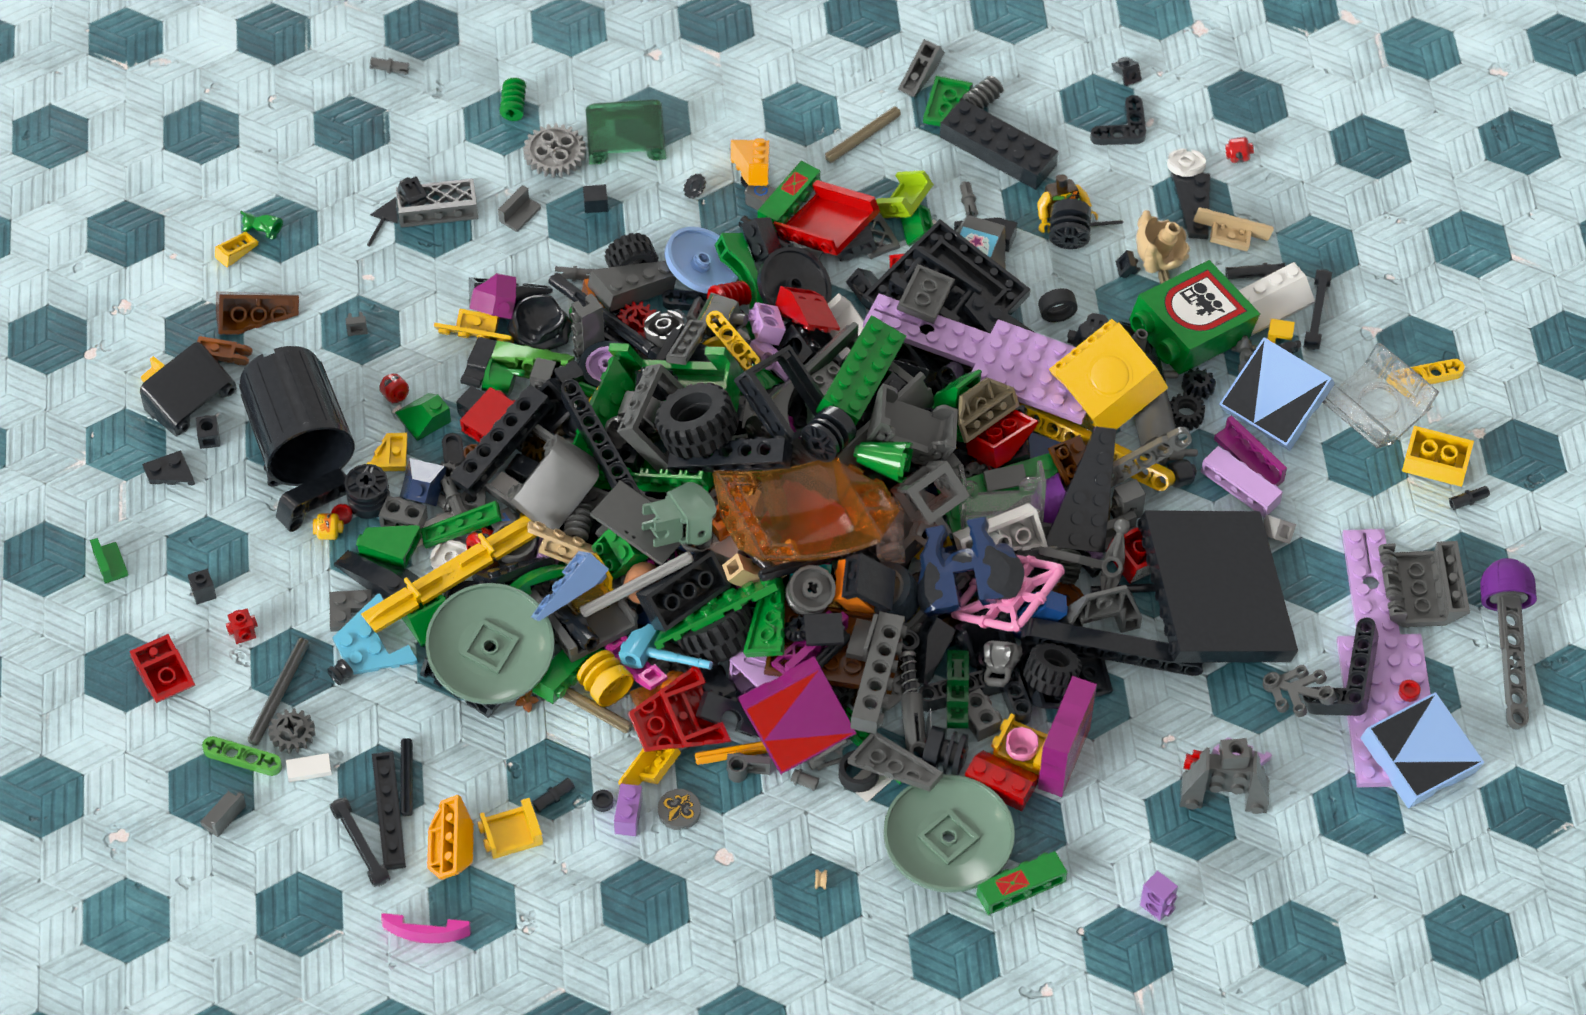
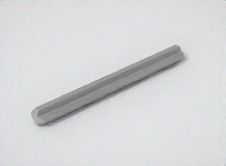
(636, 584)

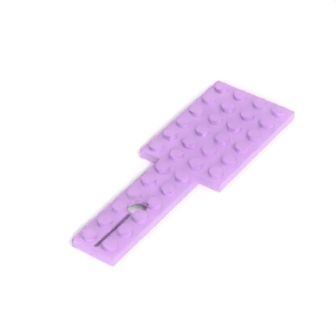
(1005, 355)

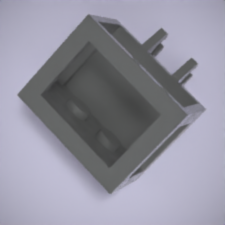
(930, 513)

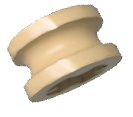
(820, 879)

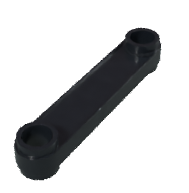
(1313, 338)
(377, 873)

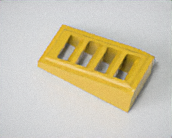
(226, 256)

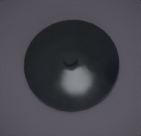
(793, 269)

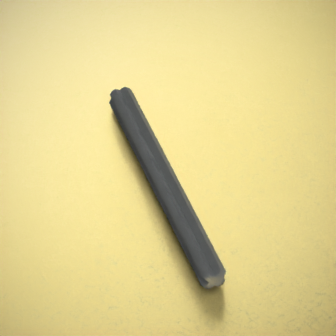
(278, 691)

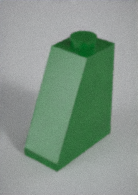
(390, 543)

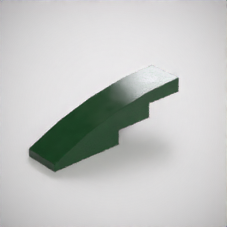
(957, 689)

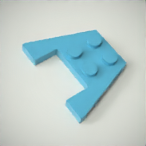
(363, 647)

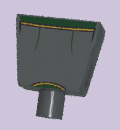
(729, 309)

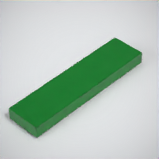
(461, 524)

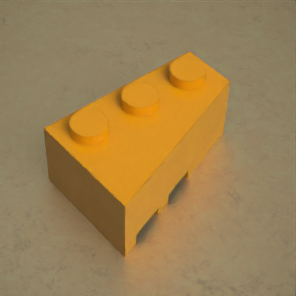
(752, 160)

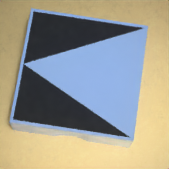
(1276, 393)
(1422, 749)

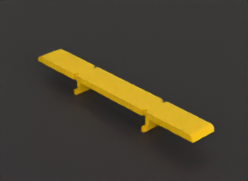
(448, 575)

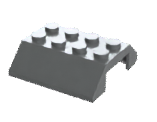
(1424, 585)

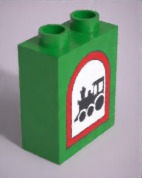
(1193, 317)

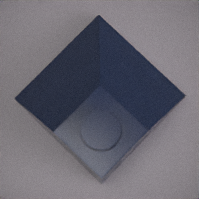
(422, 482)

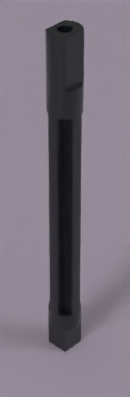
(611, 321)

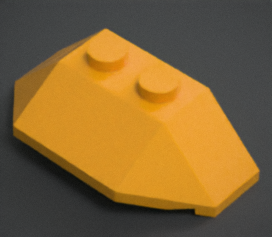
(450, 839)

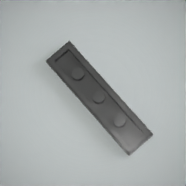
(687, 342)

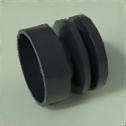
(1070, 224)
(828, 434)
(366, 490)
(945, 751)

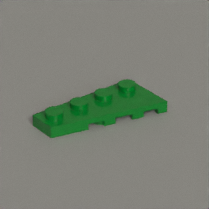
(767, 626)

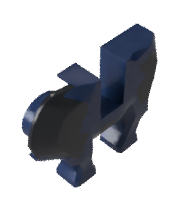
(996, 569)

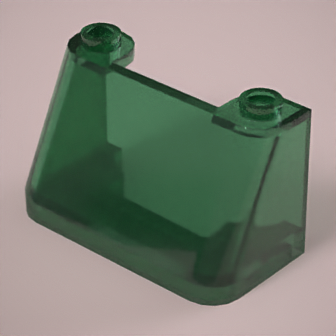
(625, 128)

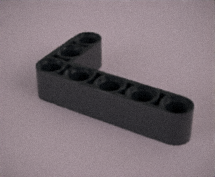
(1365, 637)
(1014, 704)

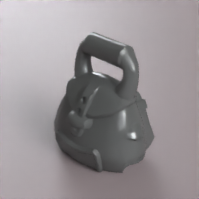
(1000, 659)

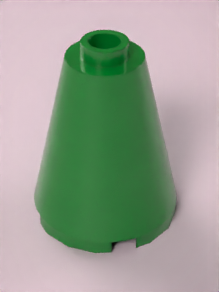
(886, 458)

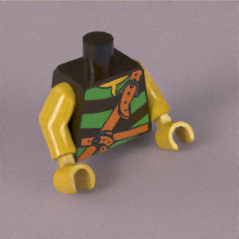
(1061, 189)

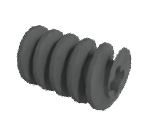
(984, 92)
(579, 521)

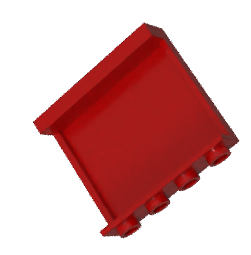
(829, 218)

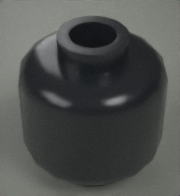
(1183, 471)

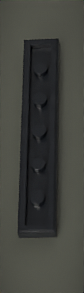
(388, 810)

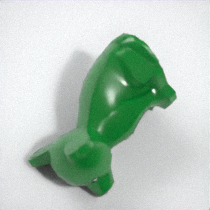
(266, 223)

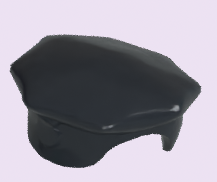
(540, 323)

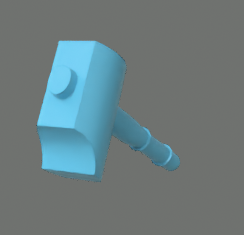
(641, 646)

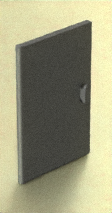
(623, 514)

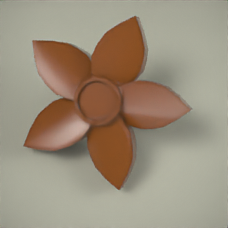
(527, 701)

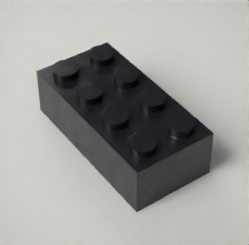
(683, 591)

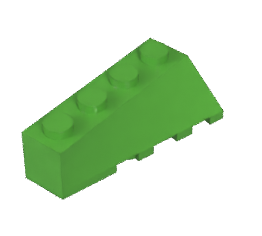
(524, 357)

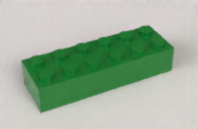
(863, 368)

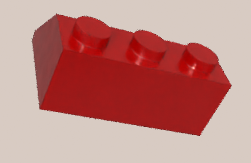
(1006, 779)

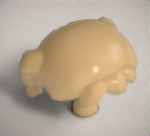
(1160, 243)

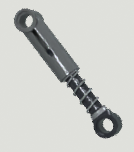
(912, 700)

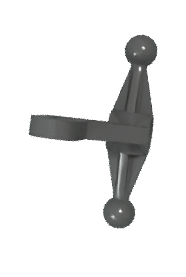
(1115, 553)

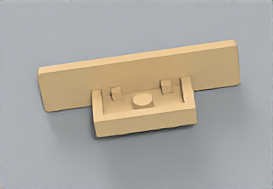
(1231, 230)
(557, 543)

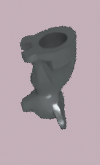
(1245, 349)

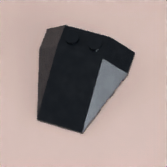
(1092, 670)

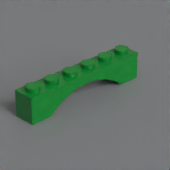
(735, 254)

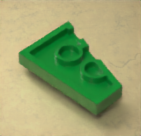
(943, 98)

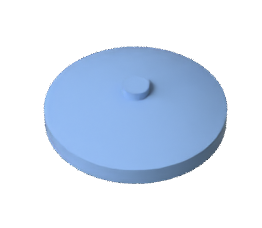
(694, 259)

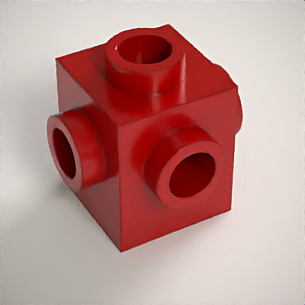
(241, 626)

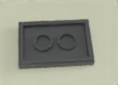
(925, 294)

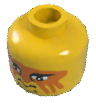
(327, 526)

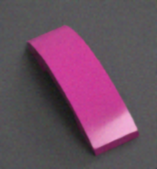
(648, 676)
(453, 931)

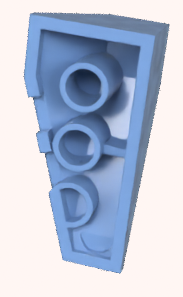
(580, 575)

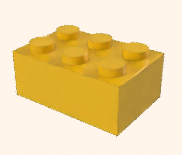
(1437, 456)

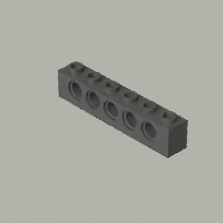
(862, 717)

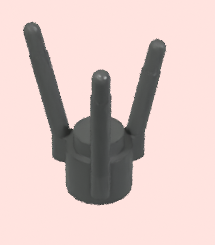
(817, 761)

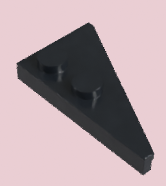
(511, 570)

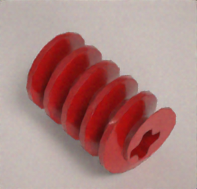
(736, 291)

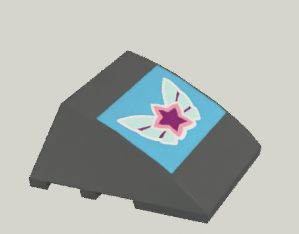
(986, 236)

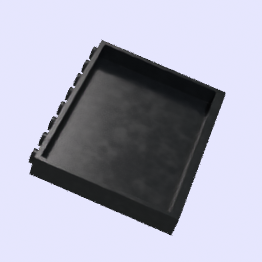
(1217, 586)

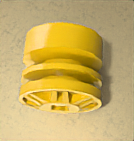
(605, 678)

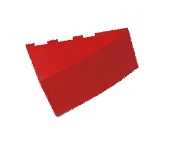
(669, 717)

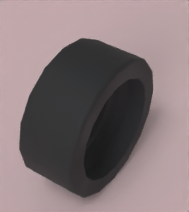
(1054, 298)
(852, 784)

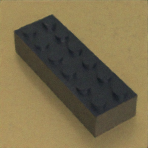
(998, 144)

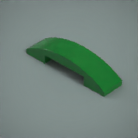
(537, 576)

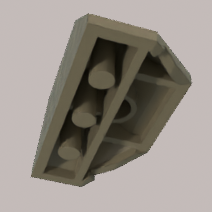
(984, 406)

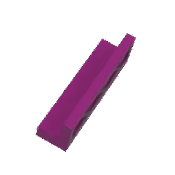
(1251, 453)
(804, 654)

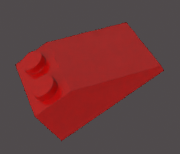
(1002, 439)

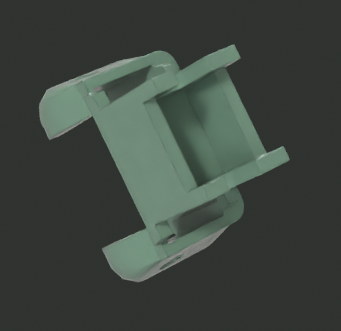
(682, 505)

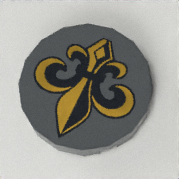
(679, 809)

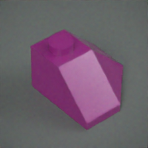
(495, 296)

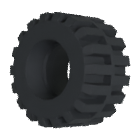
(630, 250)
(1051, 668)

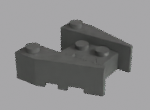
(1208, 775)

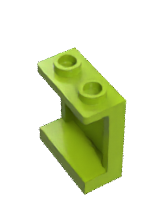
(908, 195)

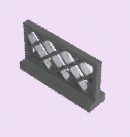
(438, 211)

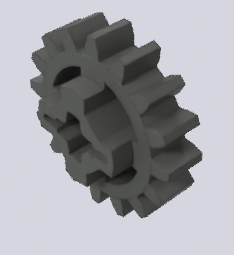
(282, 736)

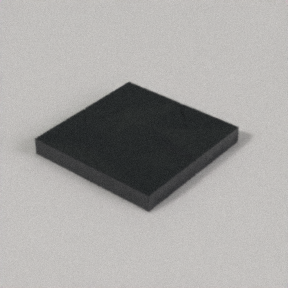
(965, 258)

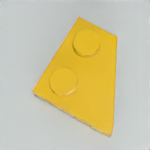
(391, 453)

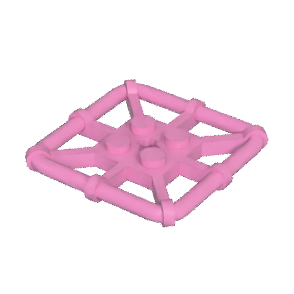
(1012, 605)

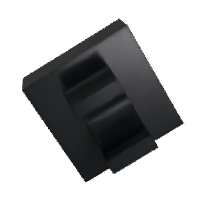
(1127, 264)

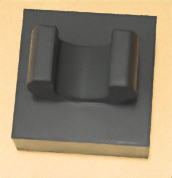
(356, 325)

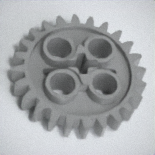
(554, 150)

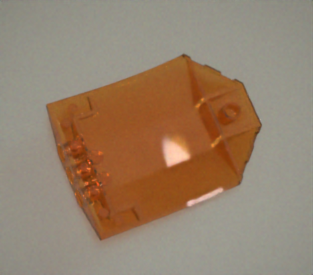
(804, 510)

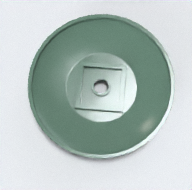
(485, 616)
(953, 807)

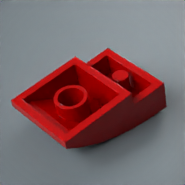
(161, 668)

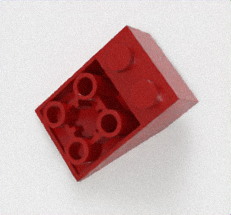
(806, 308)

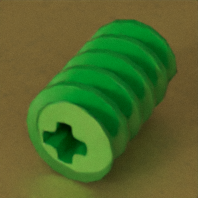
(512, 99)

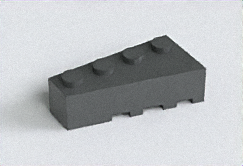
(630, 283)

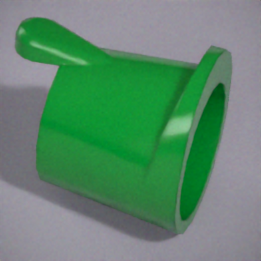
(500, 377)

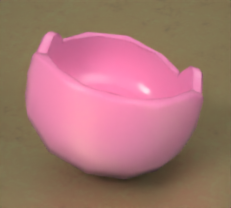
(1022, 744)

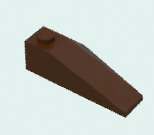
(248, 310)

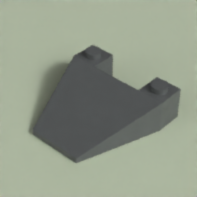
(1113, 602)

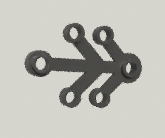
(1275, 683)

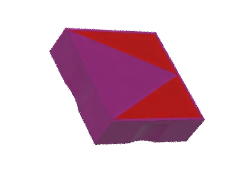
(797, 715)
(1067, 736)

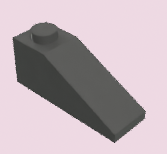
(921, 68)

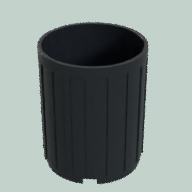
(295, 415)

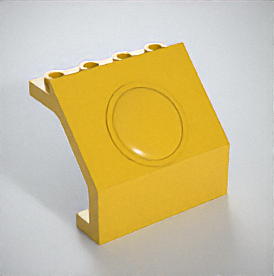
(1110, 376)

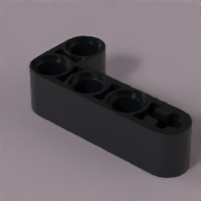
(308, 497)

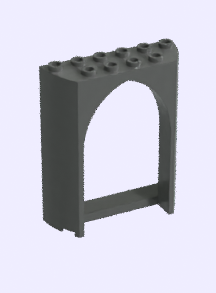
(913, 393)

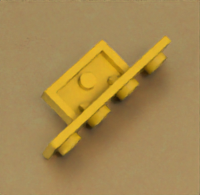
(474, 324)
(649, 767)

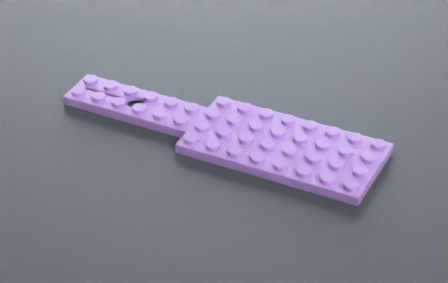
(1397, 655)

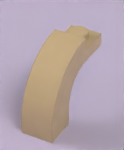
(742, 570)

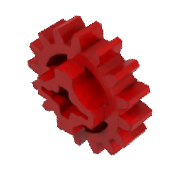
(638, 316)

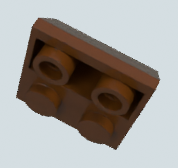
(1067, 456)

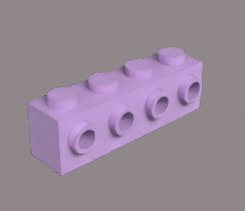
(1241, 481)

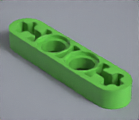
(240, 759)

